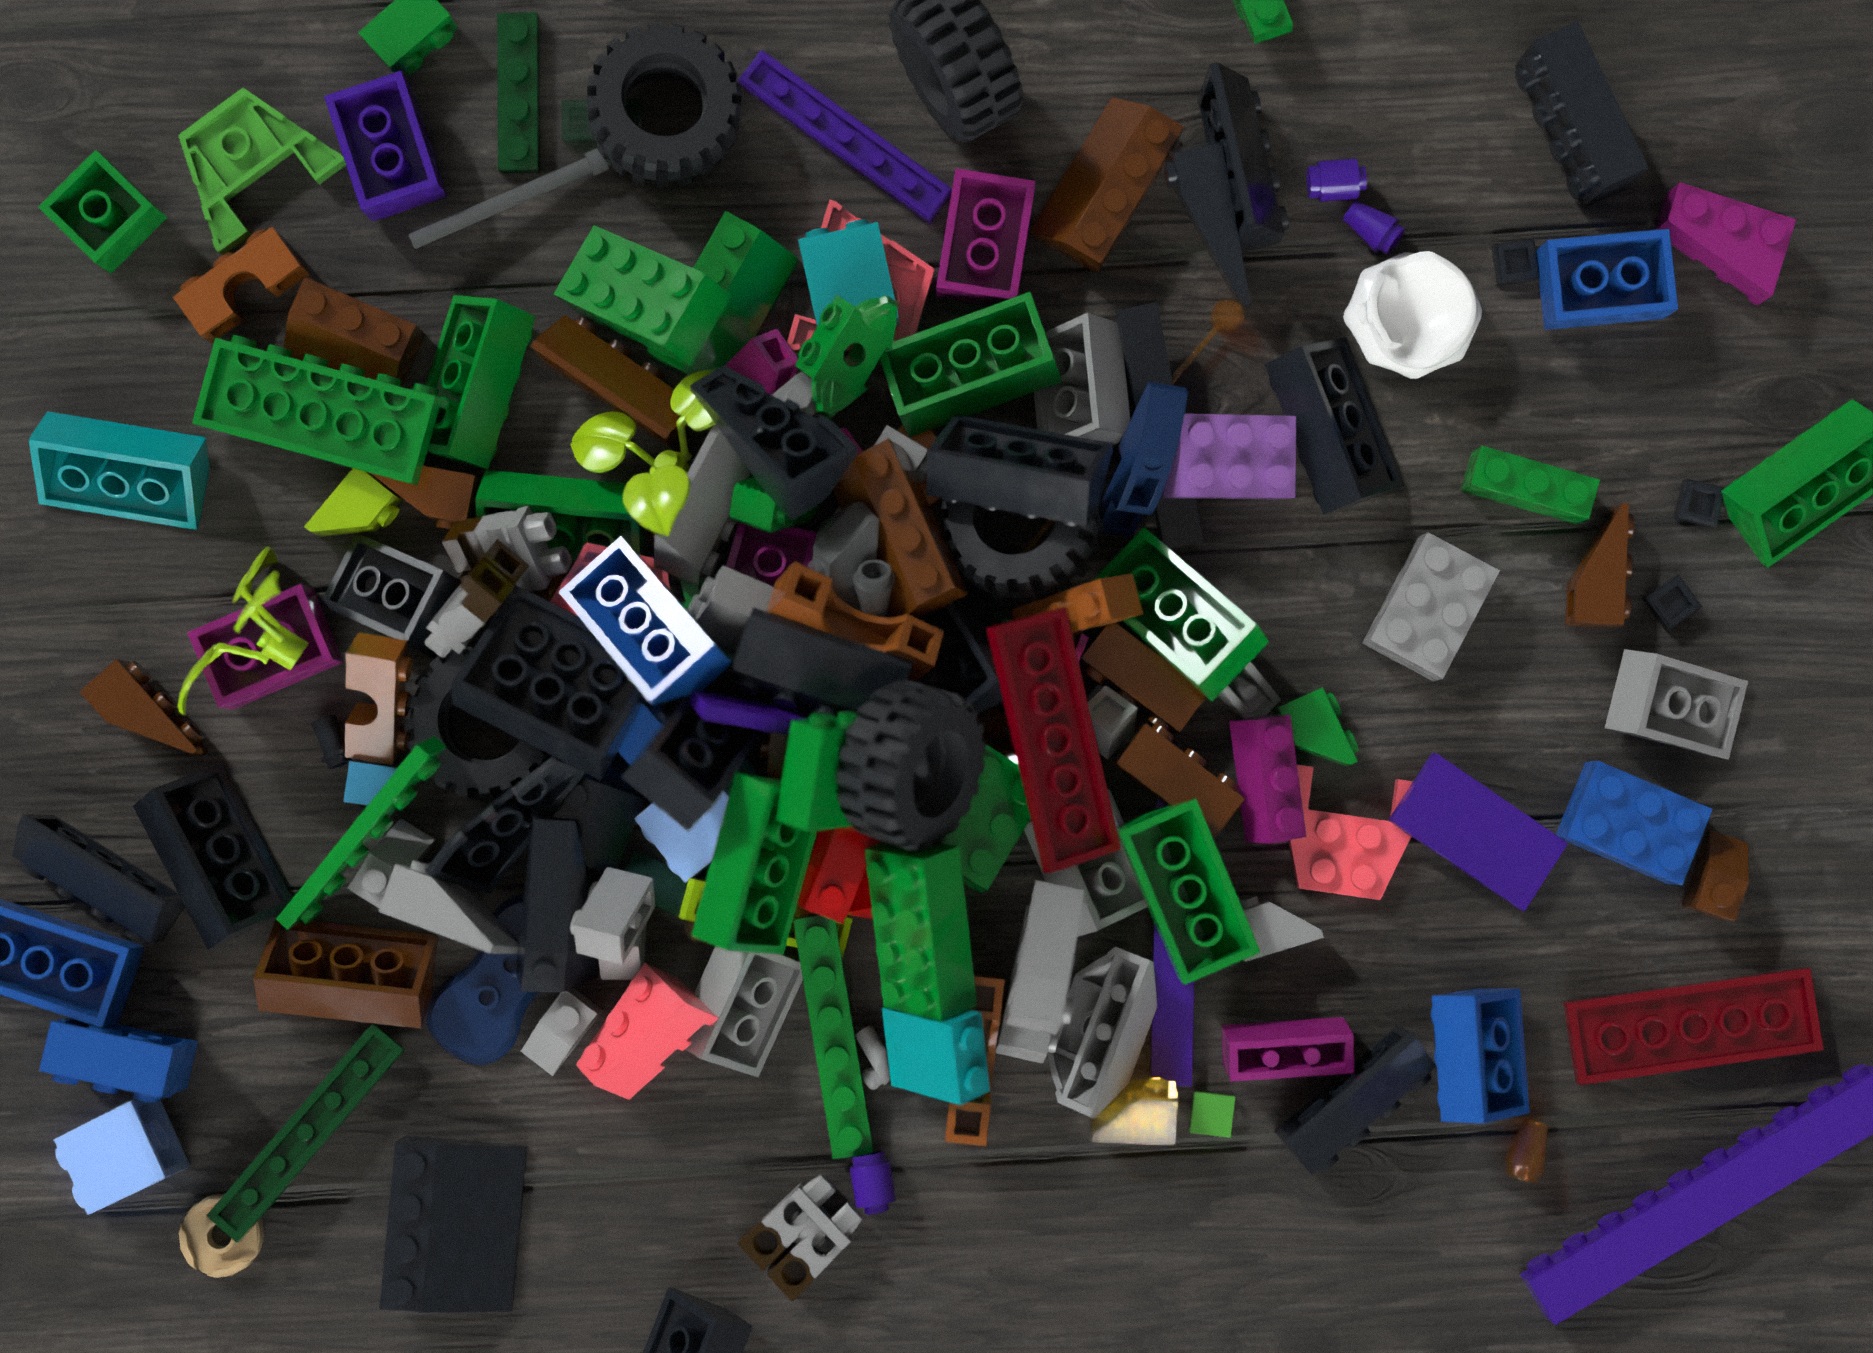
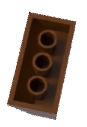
(1107, 182)
(611, 376)
(906, 532)
(347, 973)

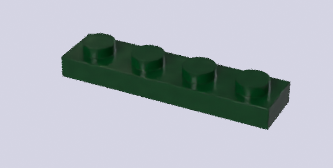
(518, 92)

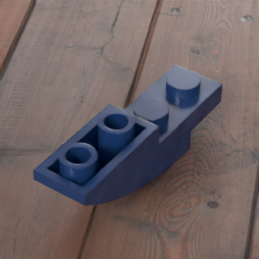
(1146, 458)

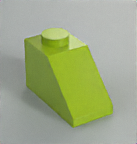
(355, 507)

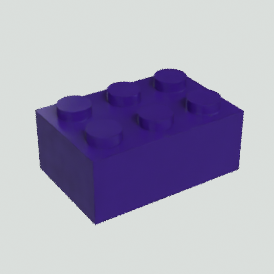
(385, 146)

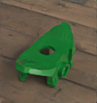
(821, 357)

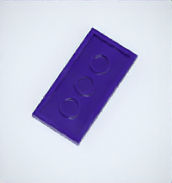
(1478, 831)

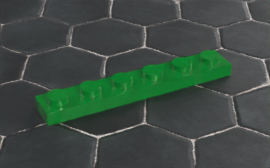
(371, 823)
(833, 1035)

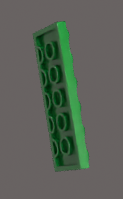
(318, 408)

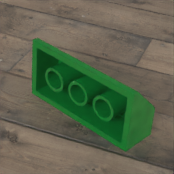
(754, 273)
(476, 373)
(1804, 484)
(580, 507)
(1187, 890)

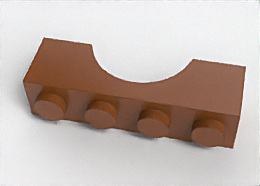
(811, 600)
(970, 1121)

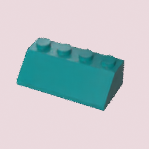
(120, 469)

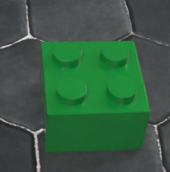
(102, 212)

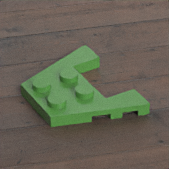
(236, 148)

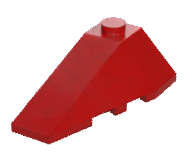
(834, 872)

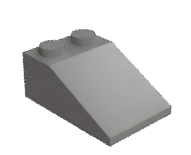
(1676, 703)
(444, 909)

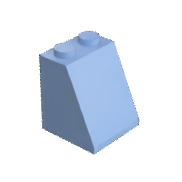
(684, 850)
(120, 1153)

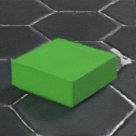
(1211, 1114)

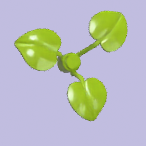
(650, 497)
(276, 641)

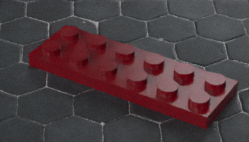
(1054, 739)
(1693, 1026)

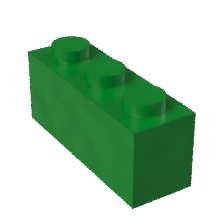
(1530, 485)

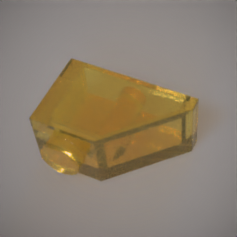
(1139, 1114)

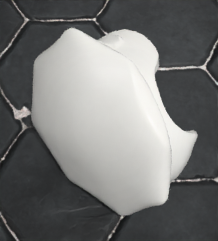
(1413, 313)

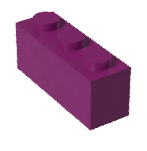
(1268, 778)
(1287, 1049)

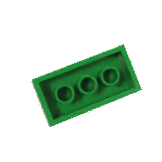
(642, 295)
(969, 364)
(1186, 616)
(753, 872)
(921, 930)

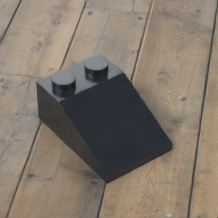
(389, 591)

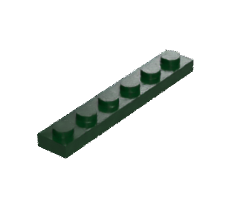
(305, 1132)

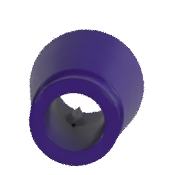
(1374, 227)

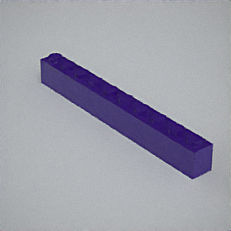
(1703, 1197)

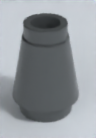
(874, 586)

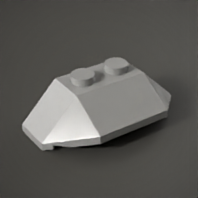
(1105, 1031)

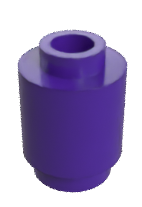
(1336, 180)
(872, 1182)

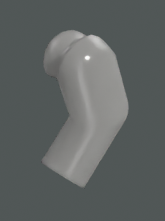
(877, 1055)

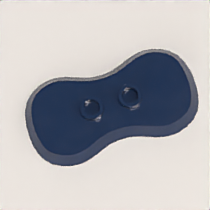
(482, 1006)

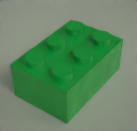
(993, 822)

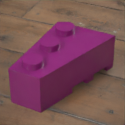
(1728, 237)

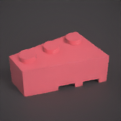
(643, 1031)

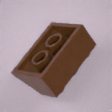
(350, 333)

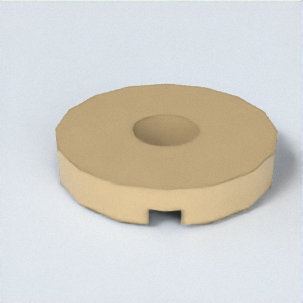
(205, 1254)

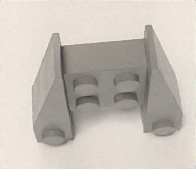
(1041, 974)

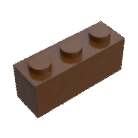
(1141, 678)
(1178, 775)

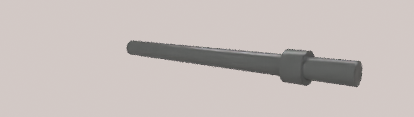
(592, 163)

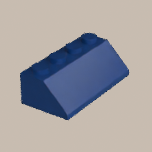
(644, 625)

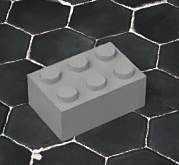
(1431, 607)

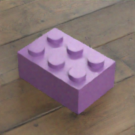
(1234, 458)

